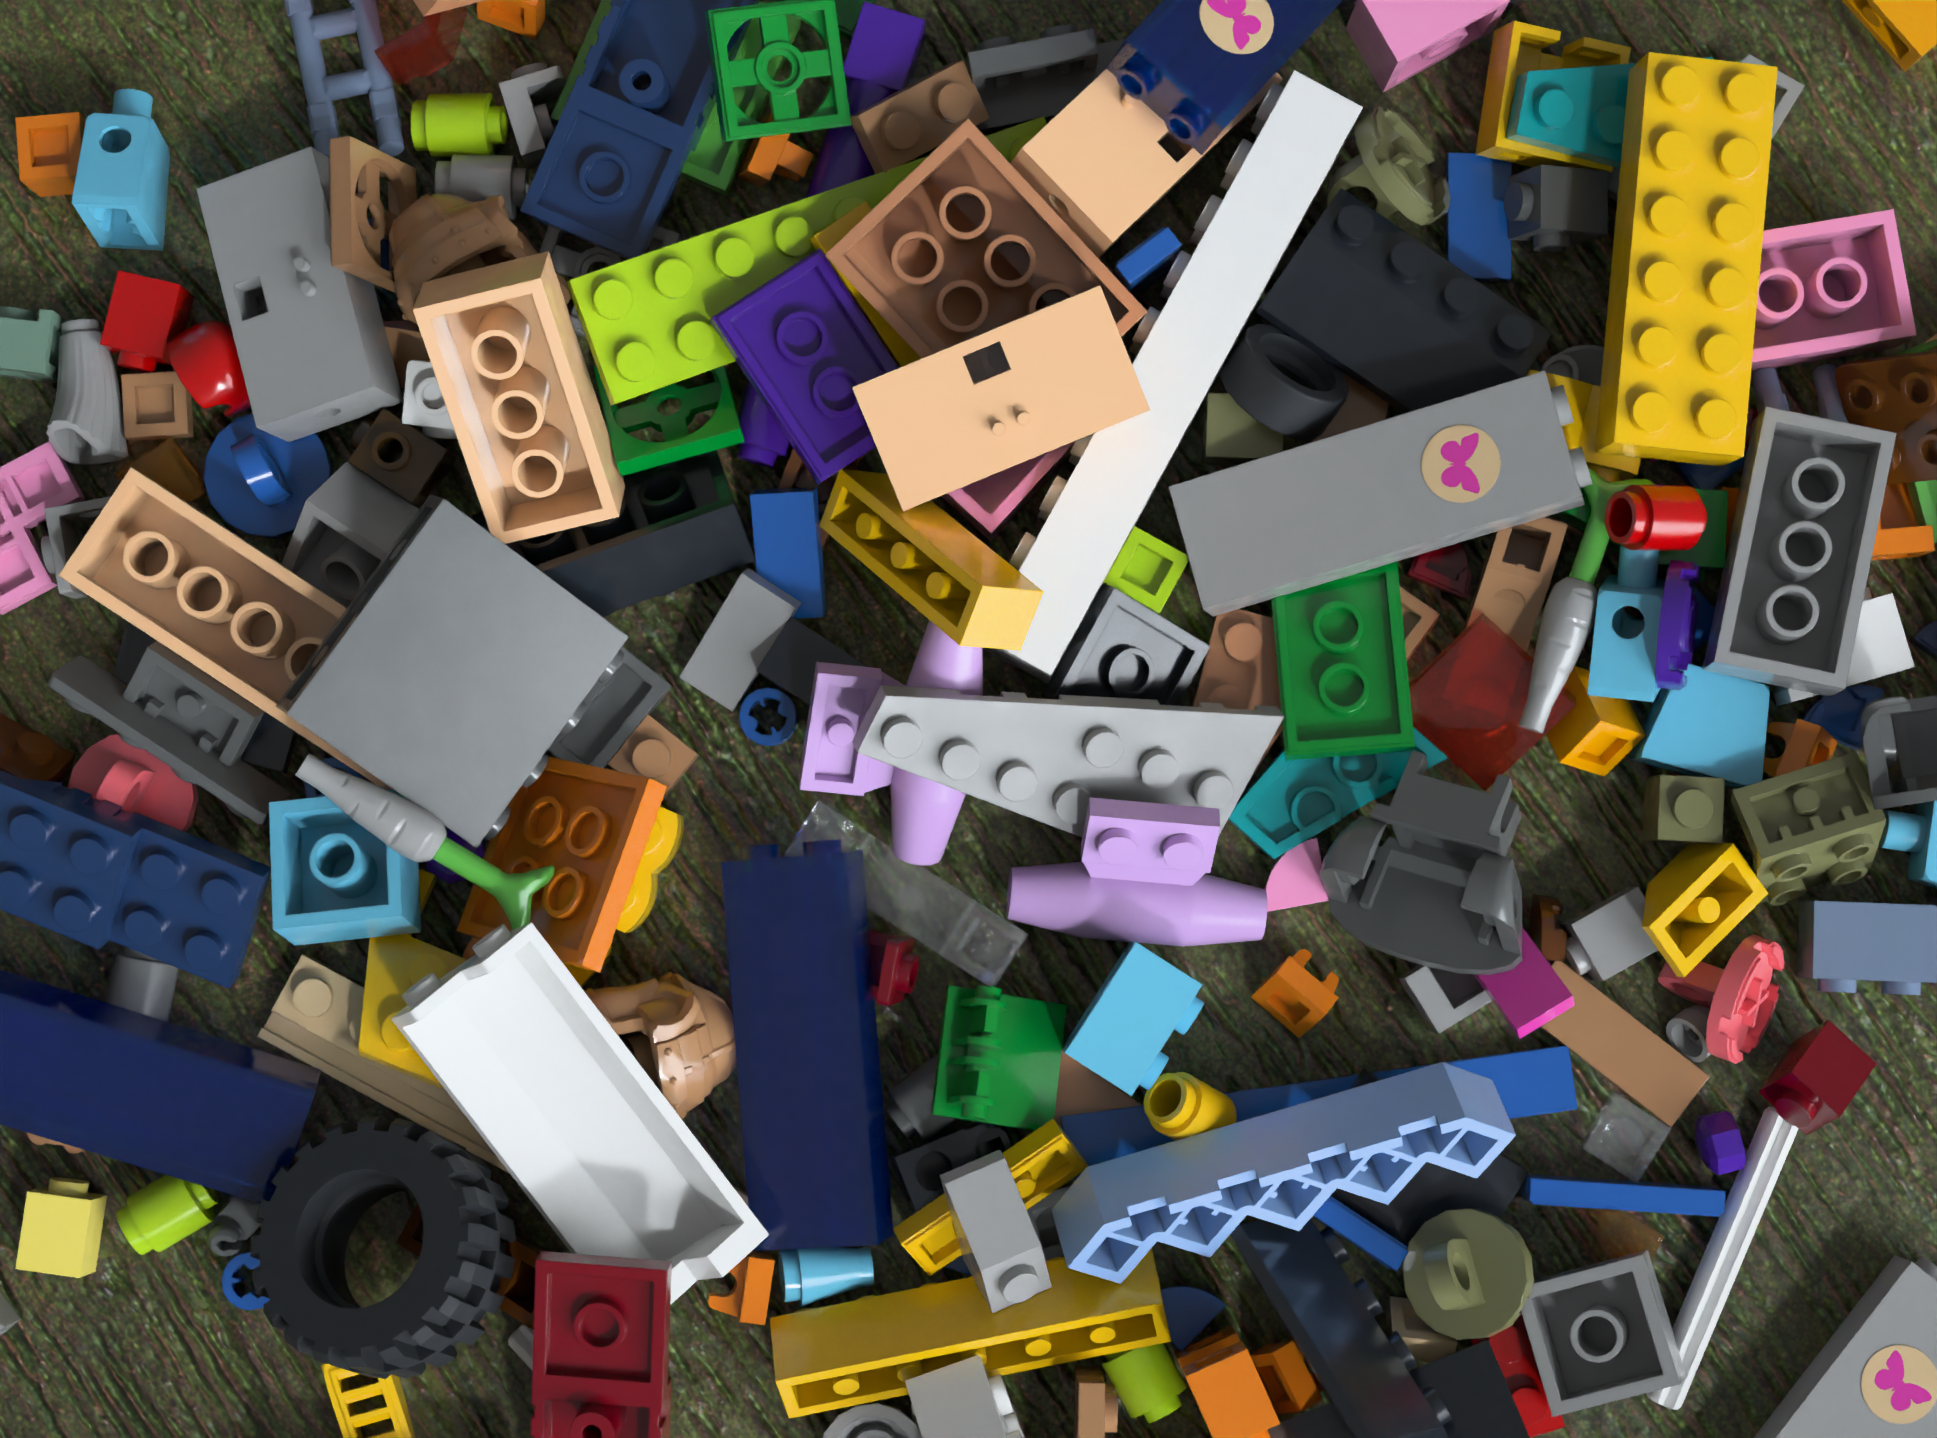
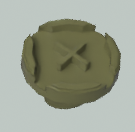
(1394, 168)
(1468, 1274)

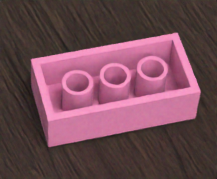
(1831, 291)

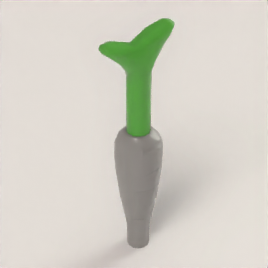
(1570, 610)
(422, 836)

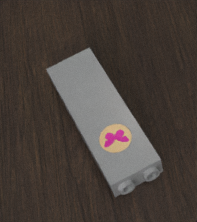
(1380, 493)
(1875, 1369)

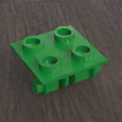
(998, 1058)

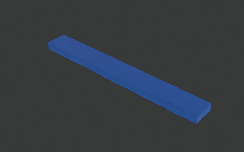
(1526, 1081)

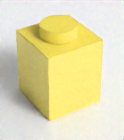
(61, 1229)

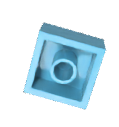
(336, 877)
(1134, 1018)

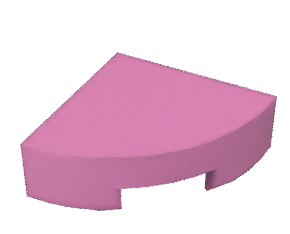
(1296, 878)

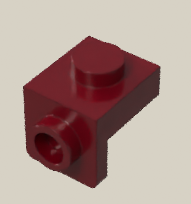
(892, 966)

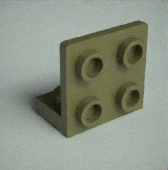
(1810, 827)

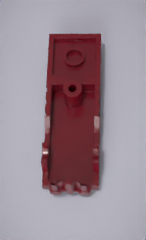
(601, 1347)

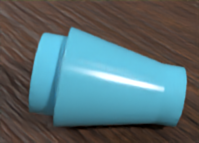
(823, 1272)

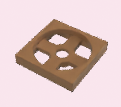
(352, 240)

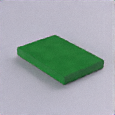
(1343, 667)

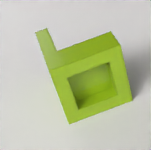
(1146, 569)

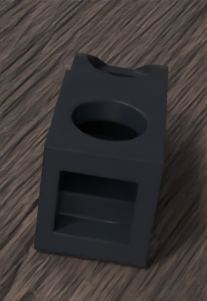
(921, 1166)

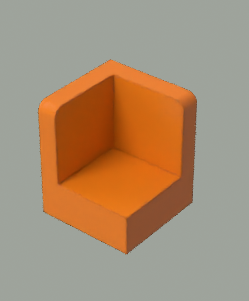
(49, 151)
(1898, 529)

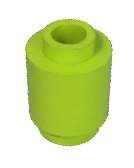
(458, 124)
(165, 1213)
(1146, 1381)

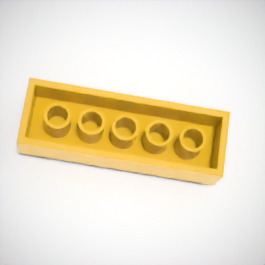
(1686, 259)

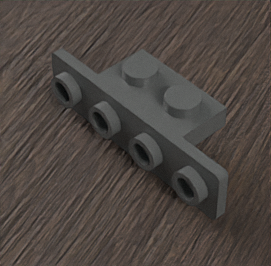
(1036, 75)
(181, 720)

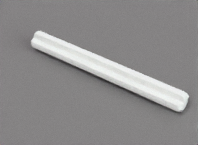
(1727, 1249)

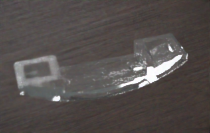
(920, 900)

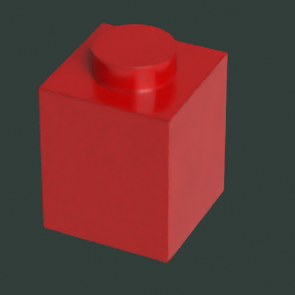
(144, 319)

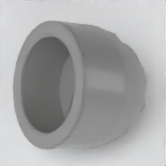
(1682, 1036)

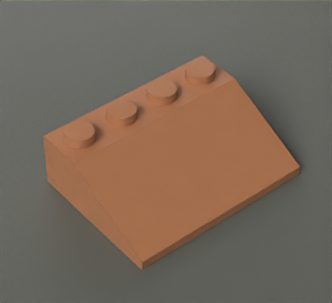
(969, 250)

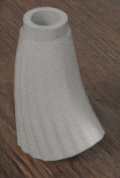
(88, 405)

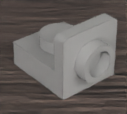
(532, 124)

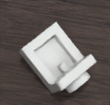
(425, 402)

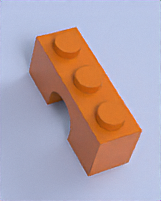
(1227, 1386)

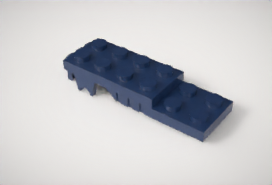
(630, 123)
(125, 879)

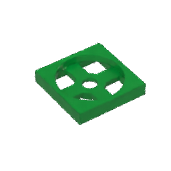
(727, 74)
(638, 455)

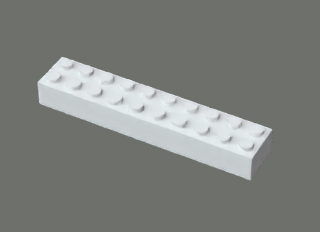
(1179, 358)

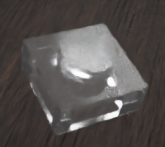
(1624, 1137)

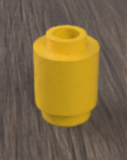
(1186, 1106)

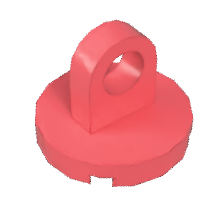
(136, 782)
(1737, 996)

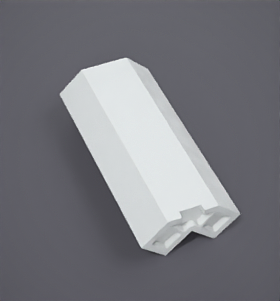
(574, 1111)

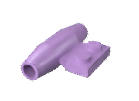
(840, 698)
(1140, 881)

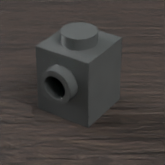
(1557, 206)

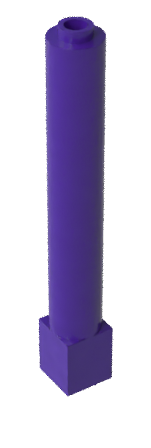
(876, 66)

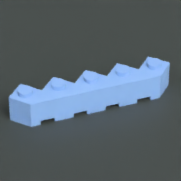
(1279, 1167)

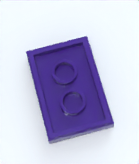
(803, 353)

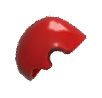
(210, 366)

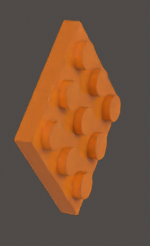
(594, 834)

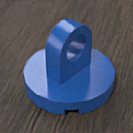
(262, 479)

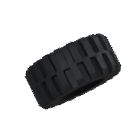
(309, 1233)

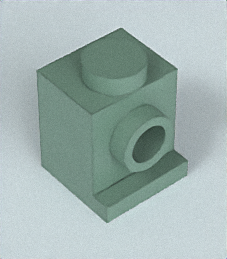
(29, 346)

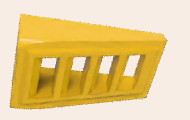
(344, 1398)

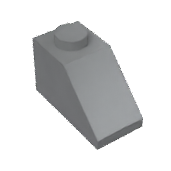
(995, 1232)

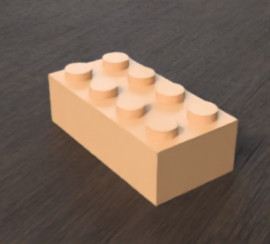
(520, 398)

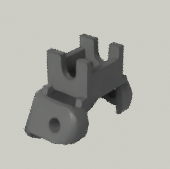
(1901, 750)
(1440, 886)

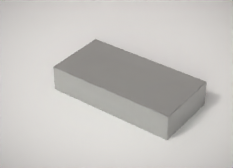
(739, 639)

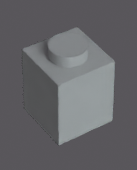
(1608, 936)

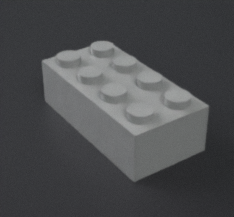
(1799, 551)

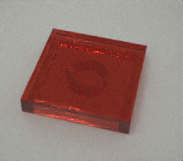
(1475, 699)

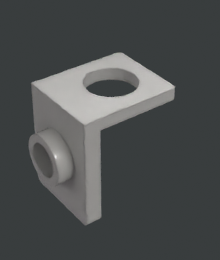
(63, 539)

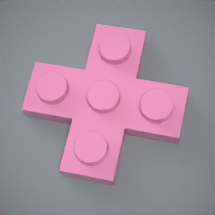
(27, 488)

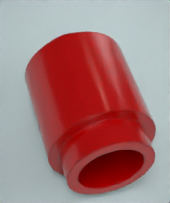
(1656, 517)

